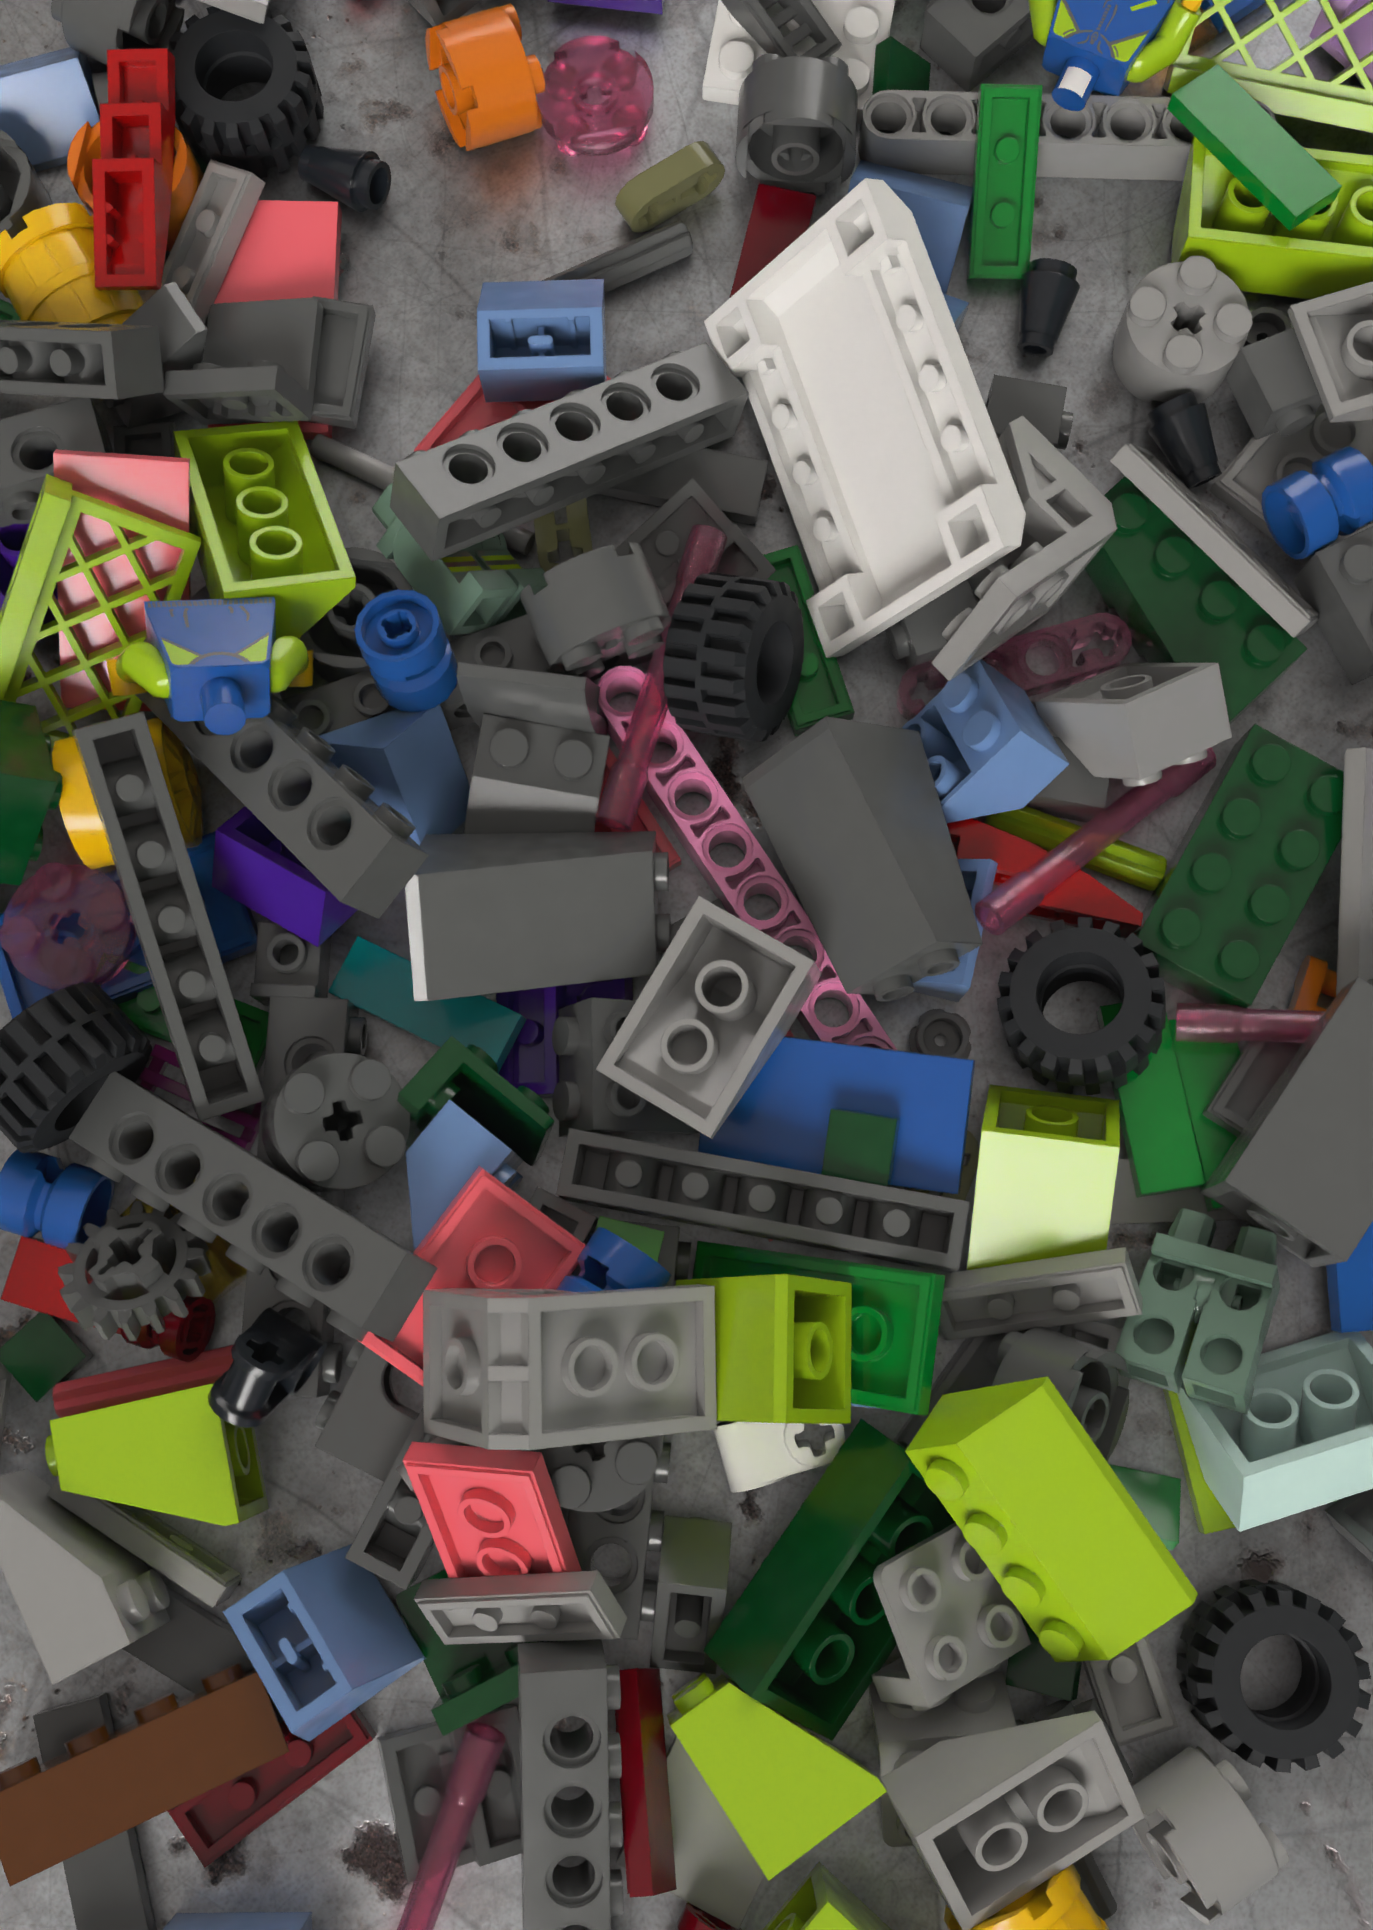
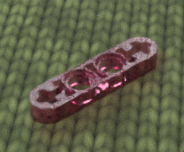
(1011, 659)

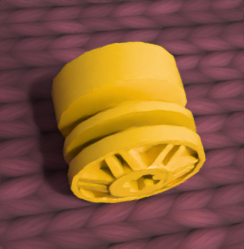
(80, 811)

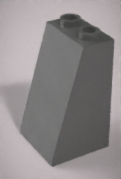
(867, 853)
(534, 911)
(1310, 1143)

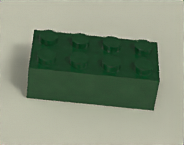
(1244, 870)
(811, 1614)

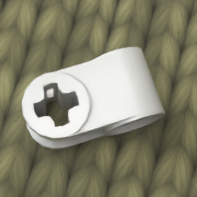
(768, 1452)

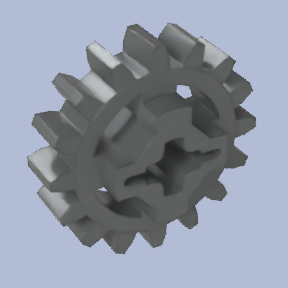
(133, 1272)

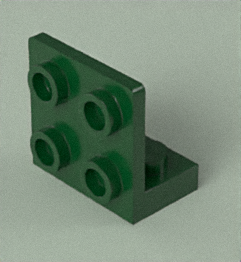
(472, 1083)
(467, 1676)

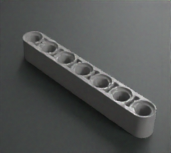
(1091, 152)

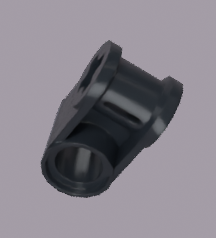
(268, 1366)

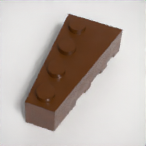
(136, 1771)

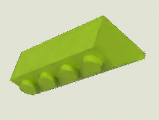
(1256, 251)
(264, 521)
(1049, 1518)

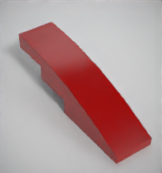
(134, 170)
(1074, 898)

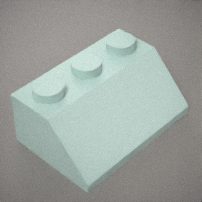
(1302, 1434)

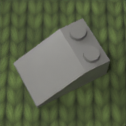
(1339, 349)
(709, 1017)
(72, 1581)
(1011, 1808)

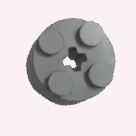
(1180, 331)
(1205, 1833)

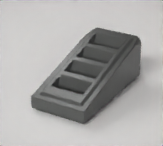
(765, 30)

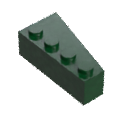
(1185, 604)

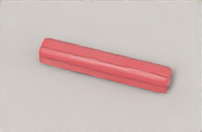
(139, 1382)

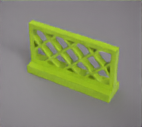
(1286, 92)
(33, 587)

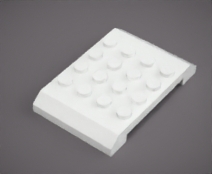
(870, 417)

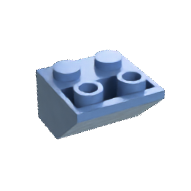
(540, 338)
(986, 745)
(445, 1160)
(323, 1640)

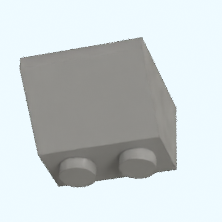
(1140, 718)

